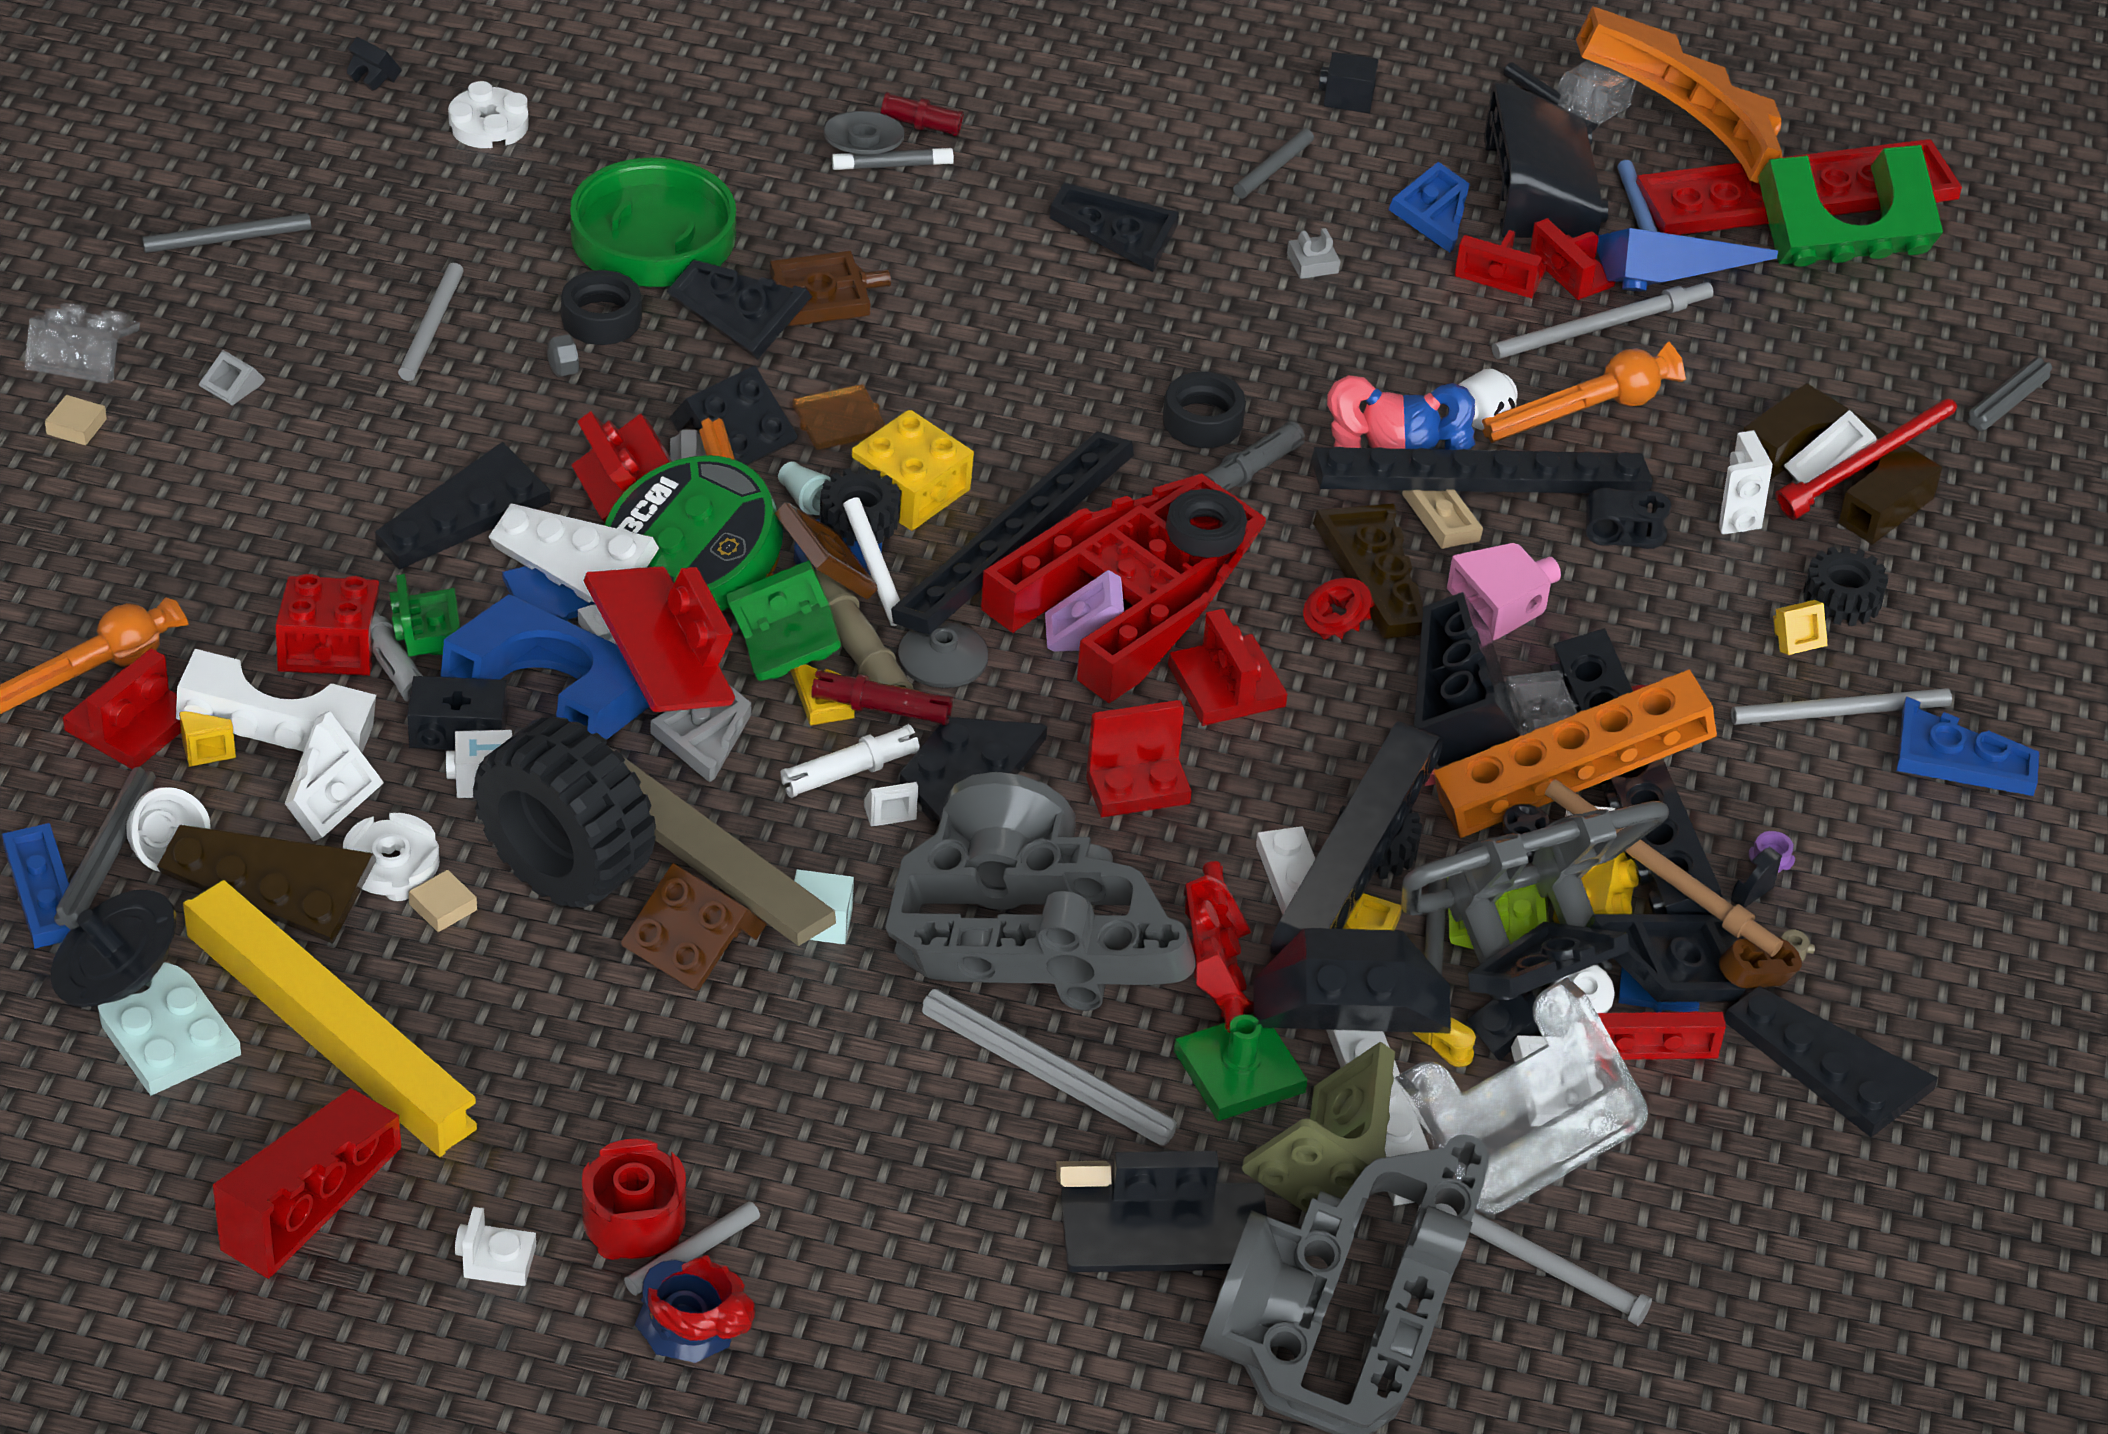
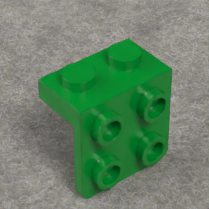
(785, 621)

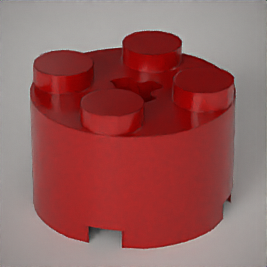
(634, 1200)

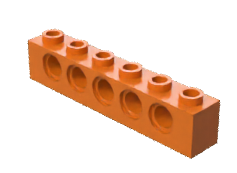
(1576, 752)

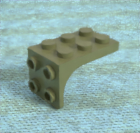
(1338, 1140)

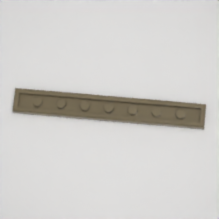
(733, 865)

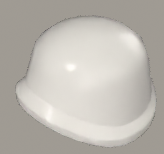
(157, 819)

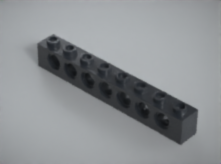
(1593, 678)

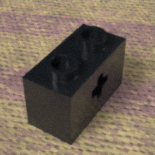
(454, 704)

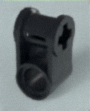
(1623, 518)

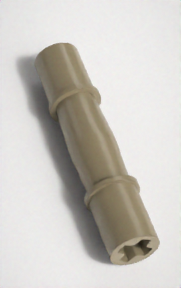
(860, 637)

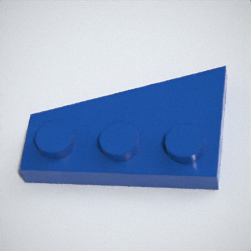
(1954, 753)

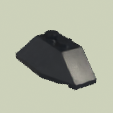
(1352, 984)

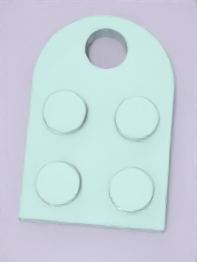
(168, 1030)

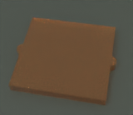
(838, 416)

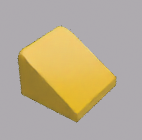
(206, 738)

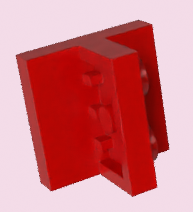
(616, 458)
(1226, 674)
(130, 713)

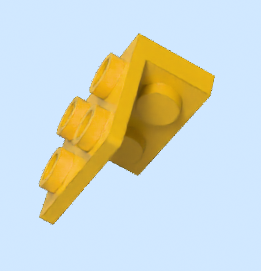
(923, 463)

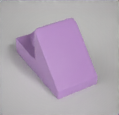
(1084, 612)

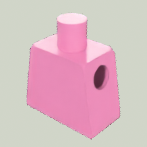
(1503, 585)

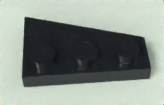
(738, 306)

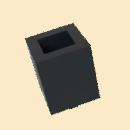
(1349, 82)

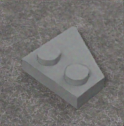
(704, 734)

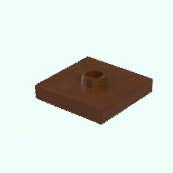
(826, 550)

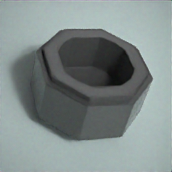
(563, 356)

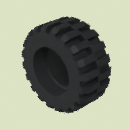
(564, 811)

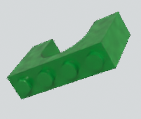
(1809, 233)

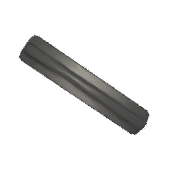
(2009, 394)

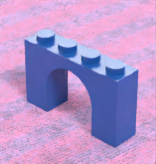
(523, 636)

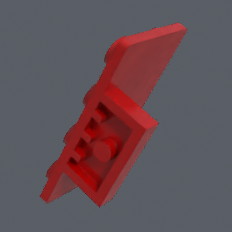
(666, 634)

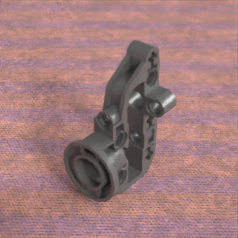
(1015, 845)
(1282, 1300)

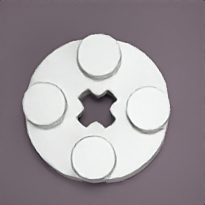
(503, 112)
(398, 874)

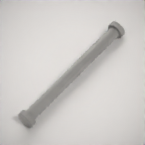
(1558, 1267)

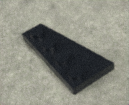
(462, 507)
(1839, 1067)

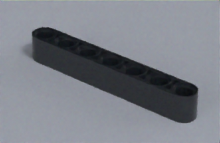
(1362, 834)

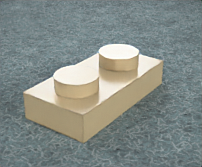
(1445, 517)

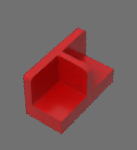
(1570, 259)
(1499, 265)

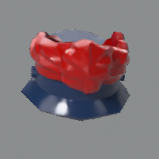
(693, 1308)

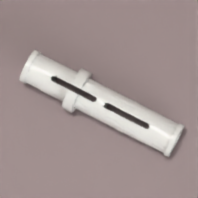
(867, 754)

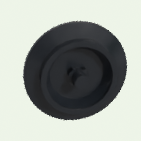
(114, 948)

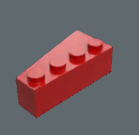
(302, 1180)

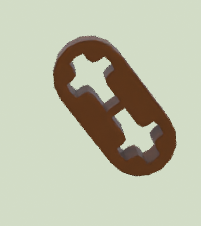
(1752, 967)

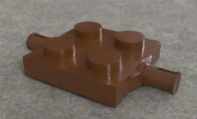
(833, 281)

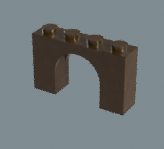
(1876, 504)

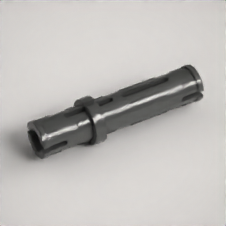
(1240, 467)

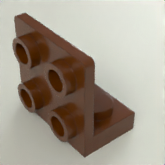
(688, 927)

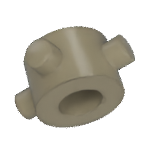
(1799, 941)

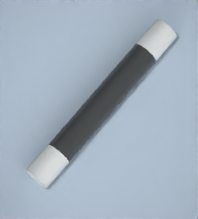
(893, 159)

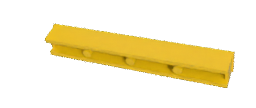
(330, 1017)

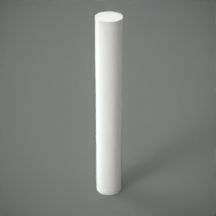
(872, 555)

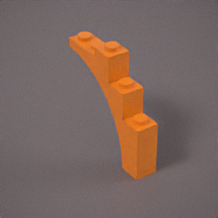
(1655, 58)

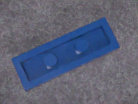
(38, 880)

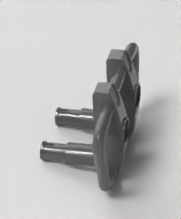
(1498, 865)

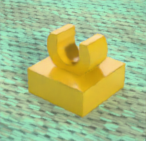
(1800, 627)

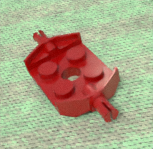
(1215, 942)

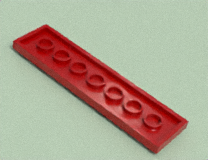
(1726, 198)

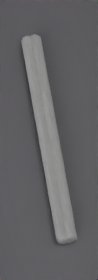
(1049, 1067)

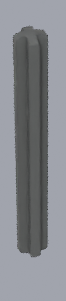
(103, 849)

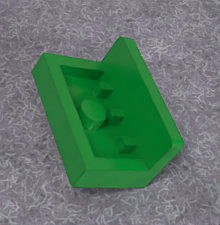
(423, 618)

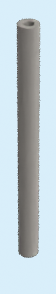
(1837, 706)

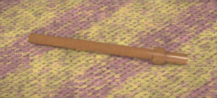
(1735, 918)

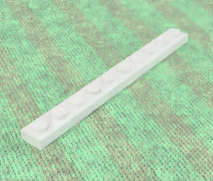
(1287, 861)

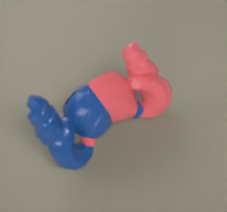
(1400, 420)

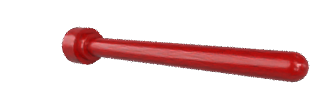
(1797, 498)

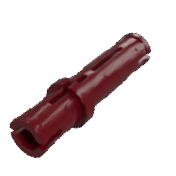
(882, 697)

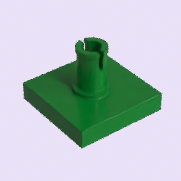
(1240, 1067)

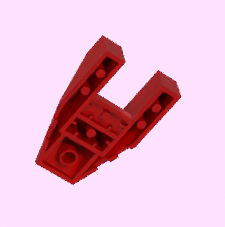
(1157, 578)

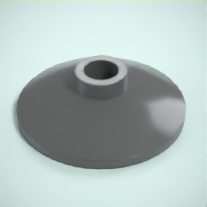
(864, 132)
(945, 658)

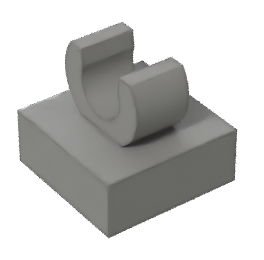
(1313, 255)

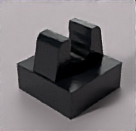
(372, 60)

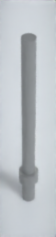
(1670, 300)

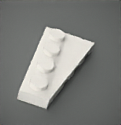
(568, 546)

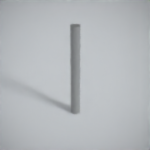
(430, 322)

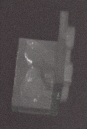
(76, 342)

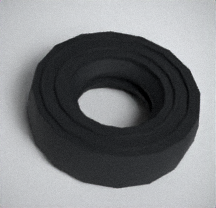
(1202, 541)

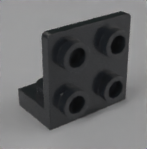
(749, 413)

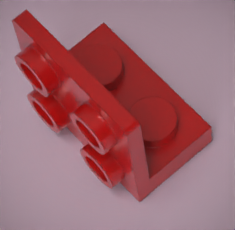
(326, 625)
(1136, 759)

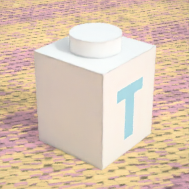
(468, 754)

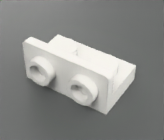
(1745, 486)

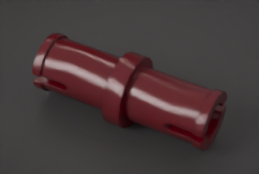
(922, 114)

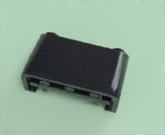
(1543, 164)

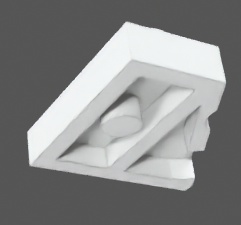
(329, 778)

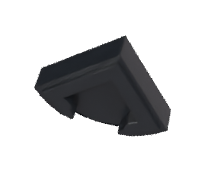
(1760, 880)

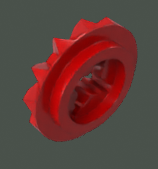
(1343, 592)

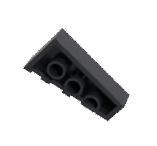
(1461, 682)

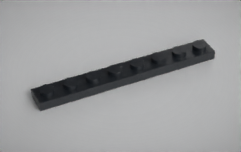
(1478, 470)
(1024, 520)

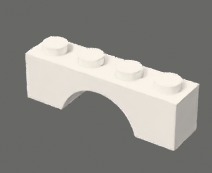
(218, 689)

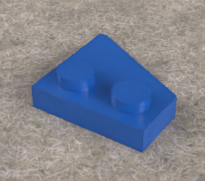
(1434, 205)

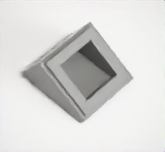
(231, 378)

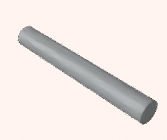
(699, 1243)

